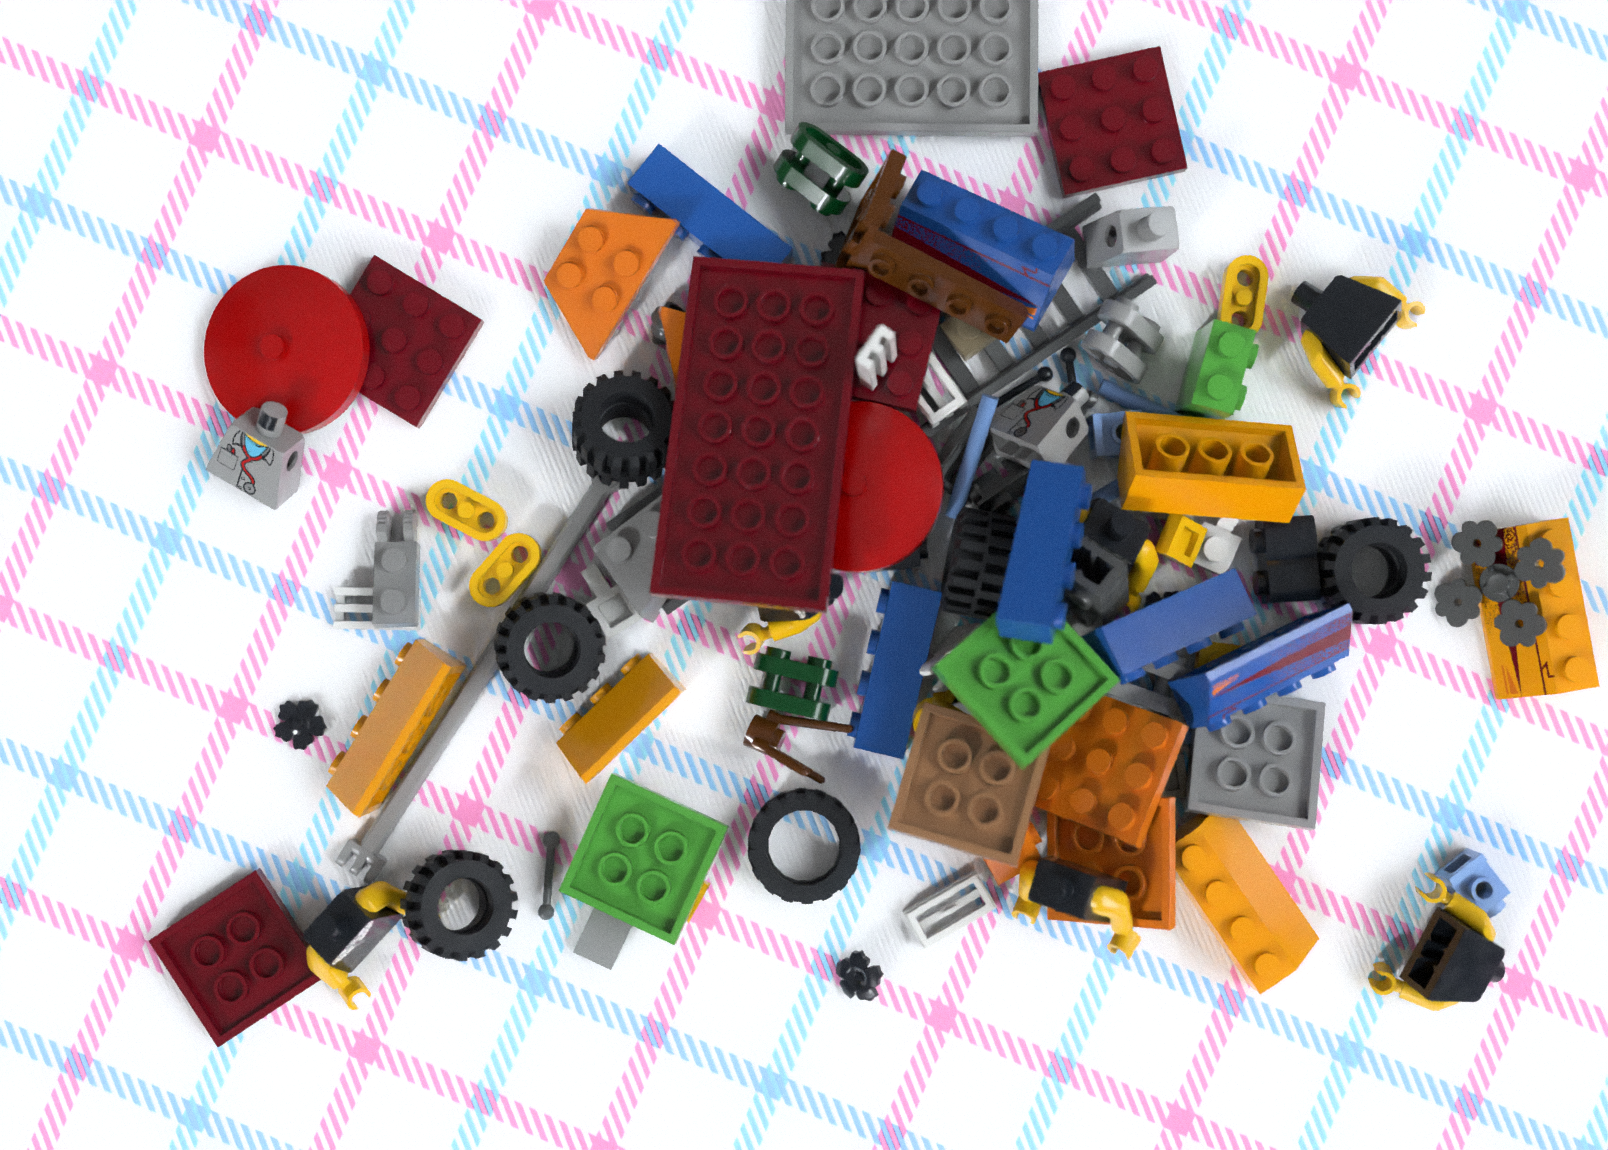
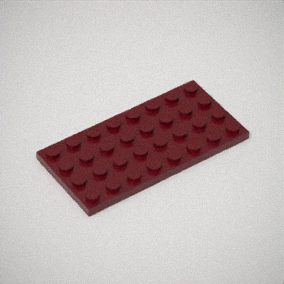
(758, 435)

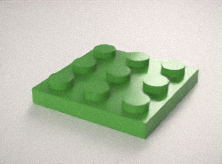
(1025, 688)
(643, 858)

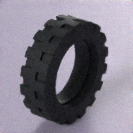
(803, 890)

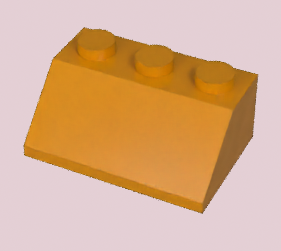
(618, 715)

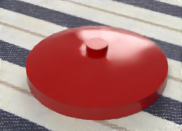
(288, 342)
(887, 490)

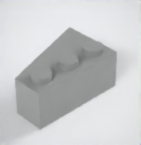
(630, 556)

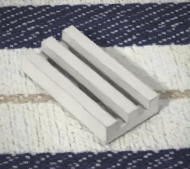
(879, 348)
(945, 410)
(341, 609)
(940, 895)

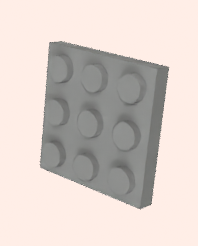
(1260, 765)

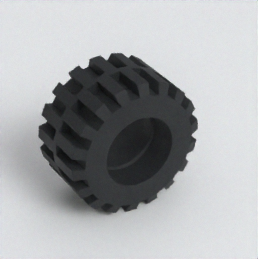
(615, 399)
(977, 562)
(1404, 564)
(575, 672)
(493, 910)

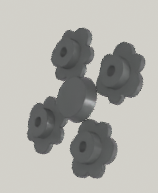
(1499, 583)

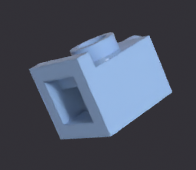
(1102, 434)
(1466, 872)

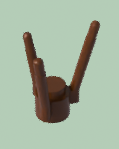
(767, 738)

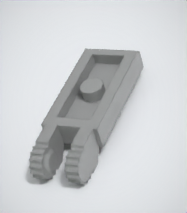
(396, 574)

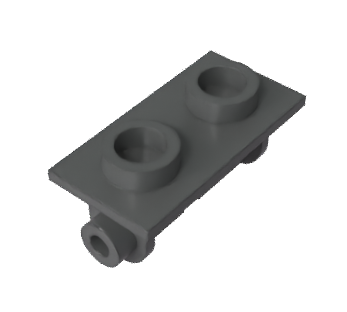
(998, 493)

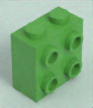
(1216, 371)

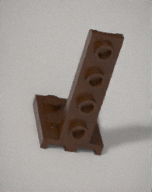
(916, 271)

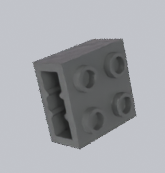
(1098, 586)

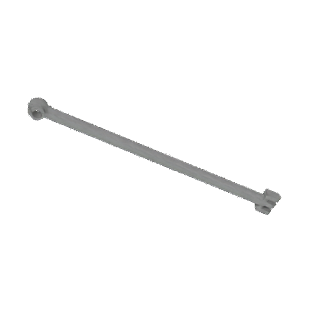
(399, 801)

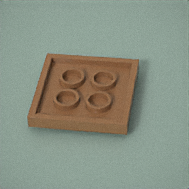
(965, 788)

